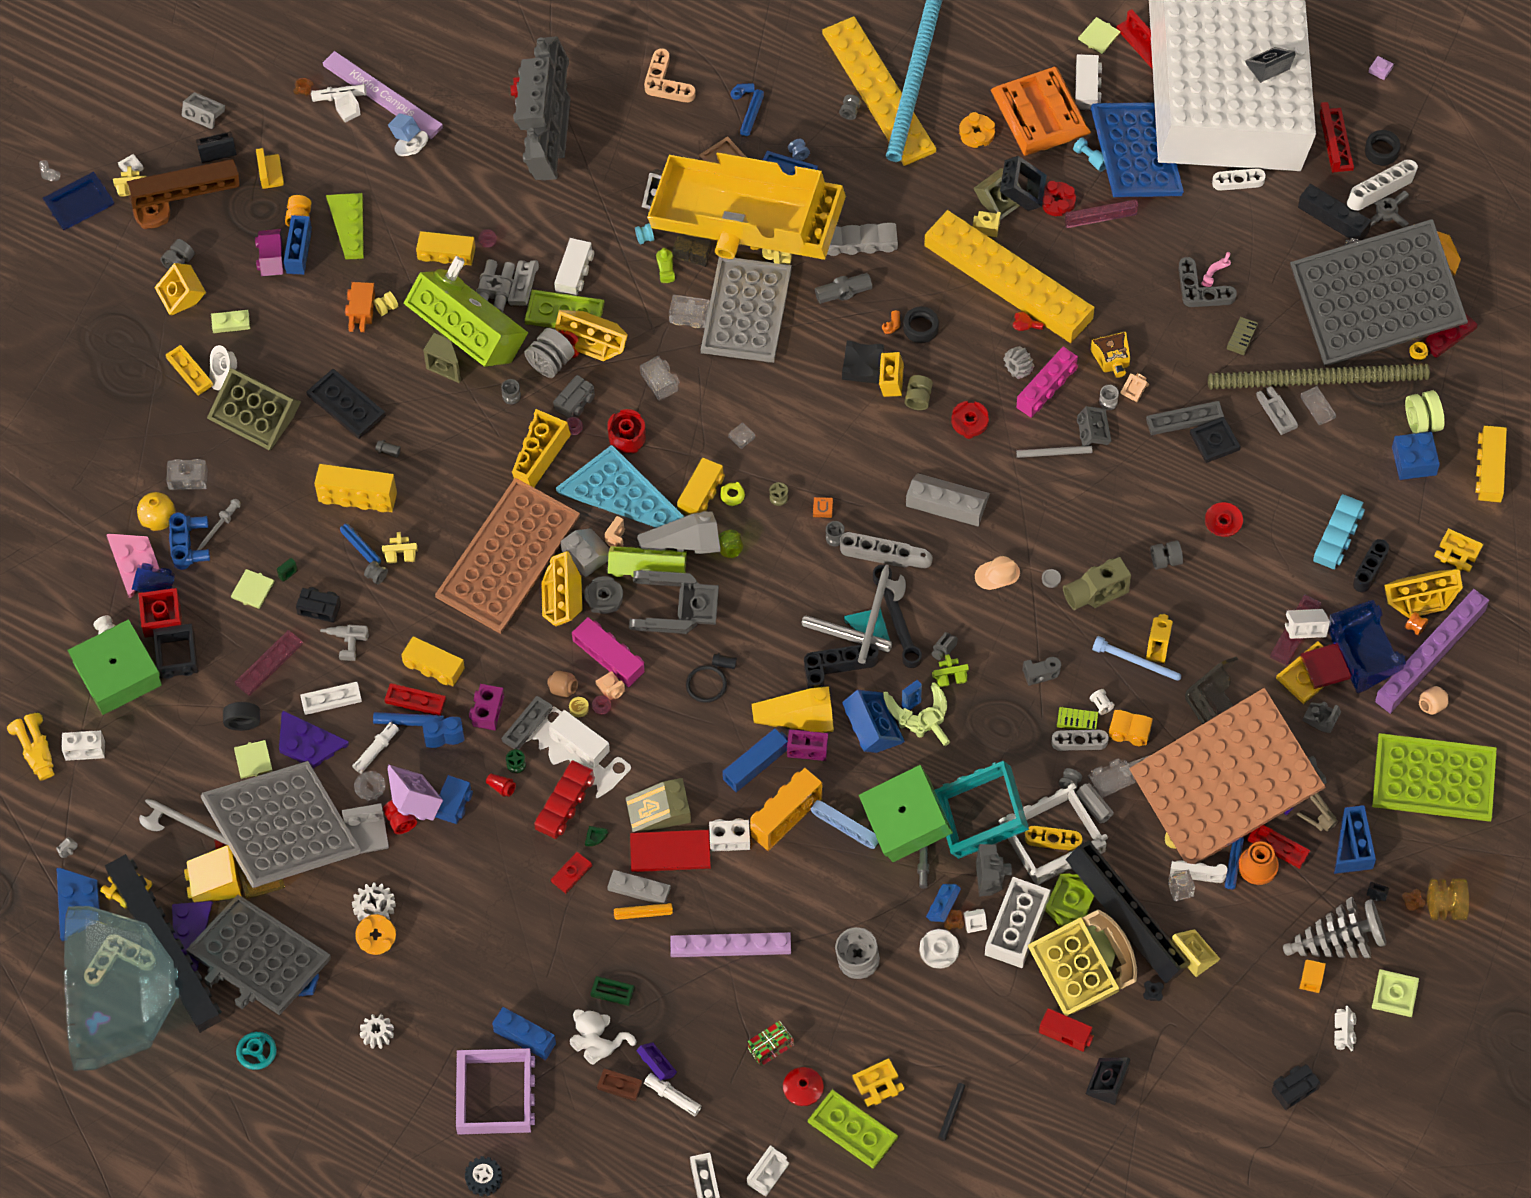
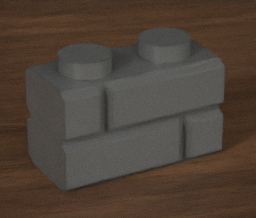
(574, 397)

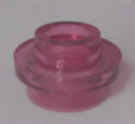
(487, 234)
(573, 421)
(601, 700)

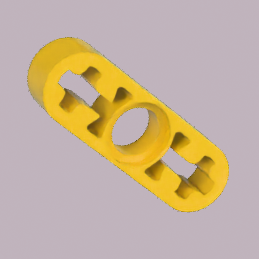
(1048, 831)

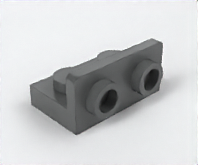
(1093, 426)

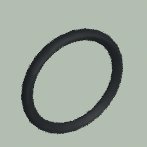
(703, 668)

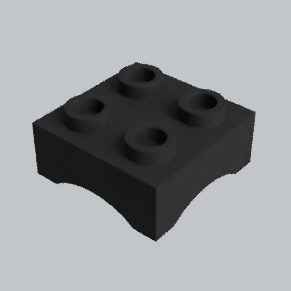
(862, 362)

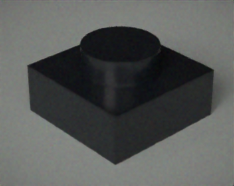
(1377, 892)

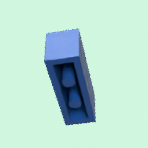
(297, 244)
(524, 1033)

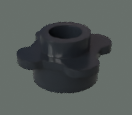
(1153, 996)

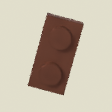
(619, 1084)

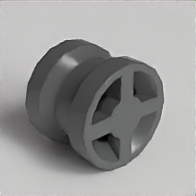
(375, 572)
(1070, 776)

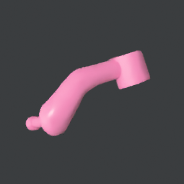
(1224, 262)

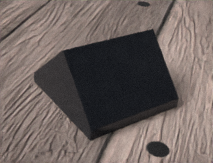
(1270, 63)
(216, 147)
(1108, 1079)

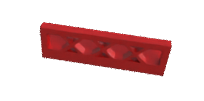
(1137, 35)
(1331, 139)

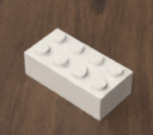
(1017, 922)

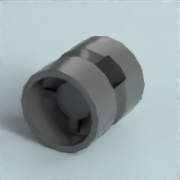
(179, 253)
(1173, 554)

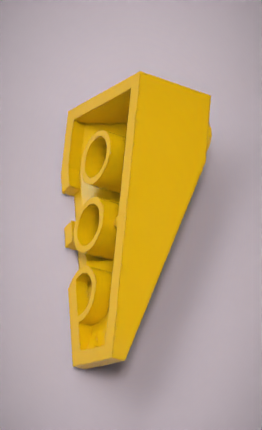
(799, 710)

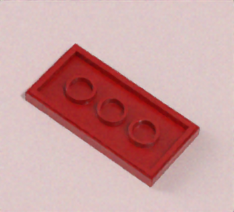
(670, 850)

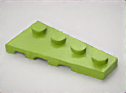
(348, 220)

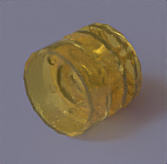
(1444, 899)

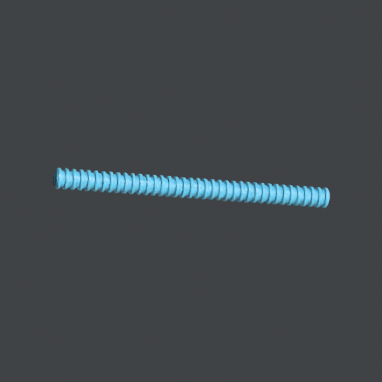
(913, 80)

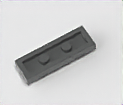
(527, 723)

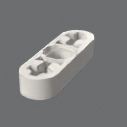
(1252, 183)

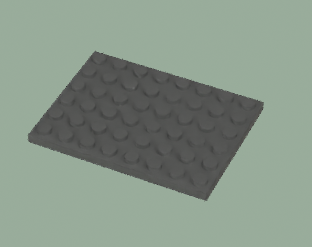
(1378, 292)

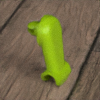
(665, 263)

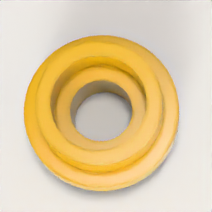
(1418, 346)

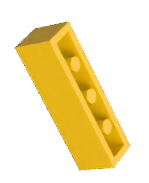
(1492, 464)

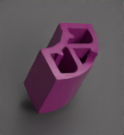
(270, 252)

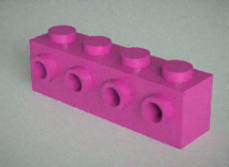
(1047, 382)

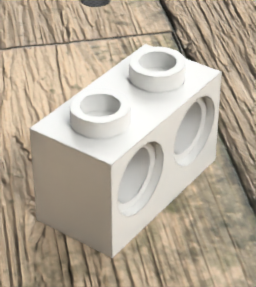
(83, 745)
(729, 840)

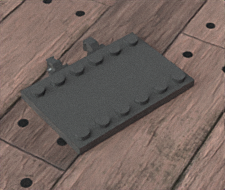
(257, 956)

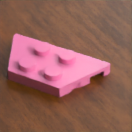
(130, 552)

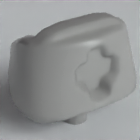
(67, 847)

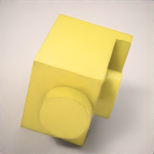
(987, 223)

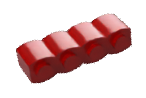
(564, 800)

